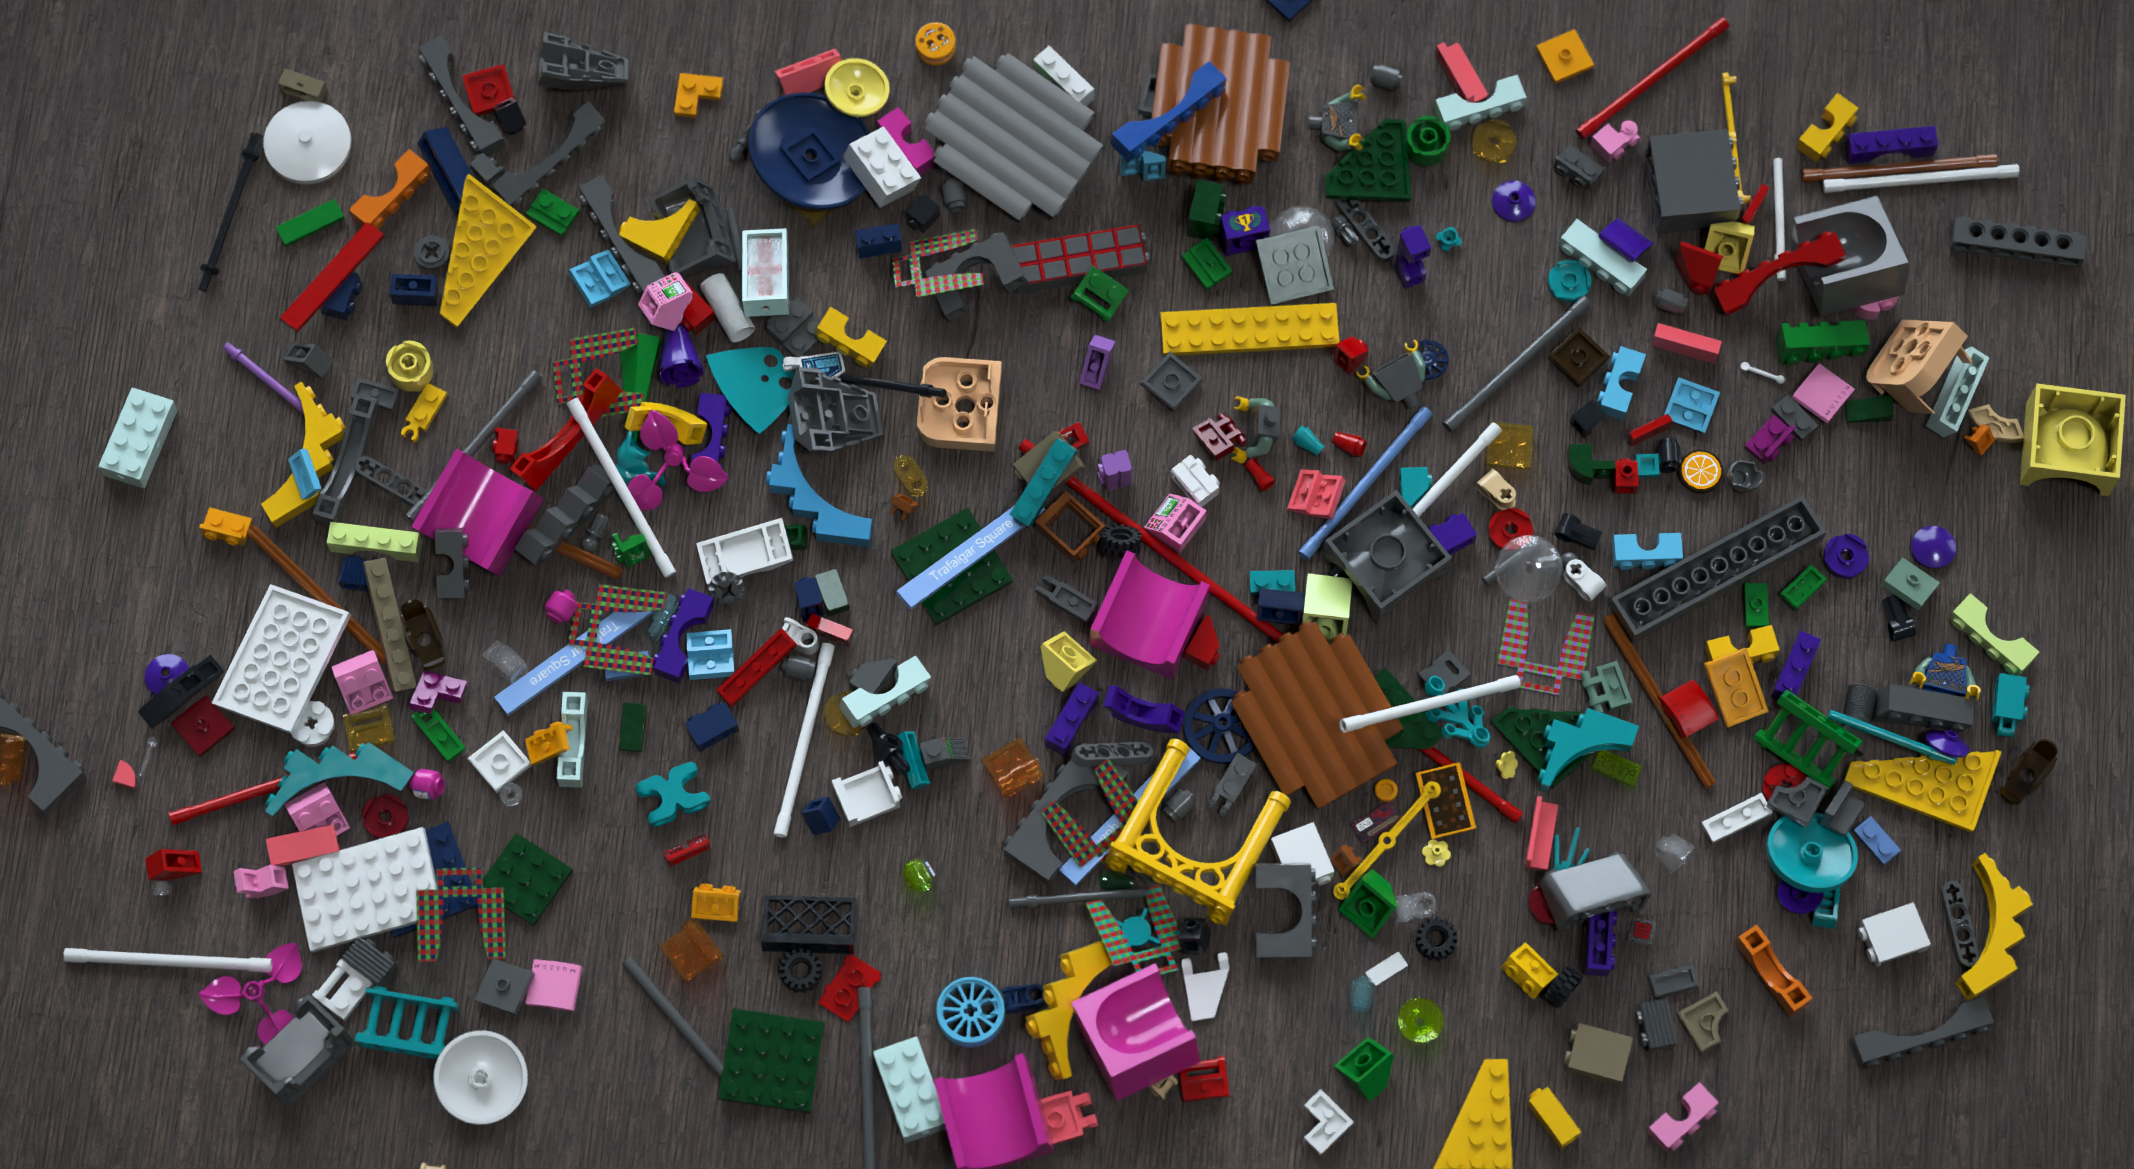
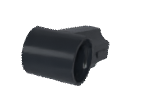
(1572, 529)
(1899, 624)

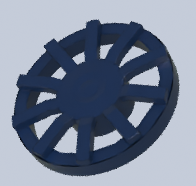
(1431, 358)

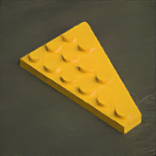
(482, 246)
(1930, 786)
(1483, 1126)

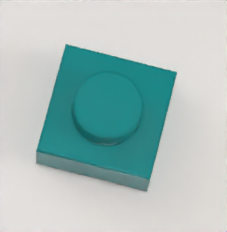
(1648, 465)

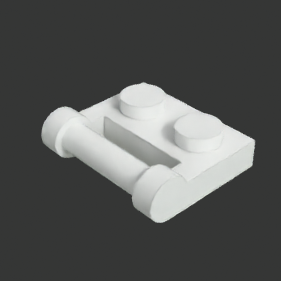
(349, 993)

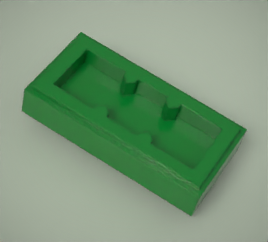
(1803, 587)
(1756, 605)

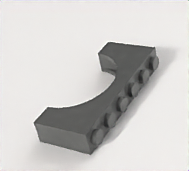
(57, 774)
(1029, 844)

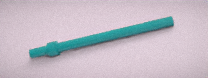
(1892, 737)

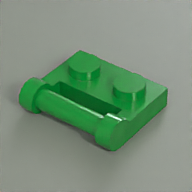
(1104, 287)

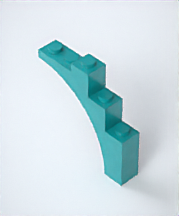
(304, 771)

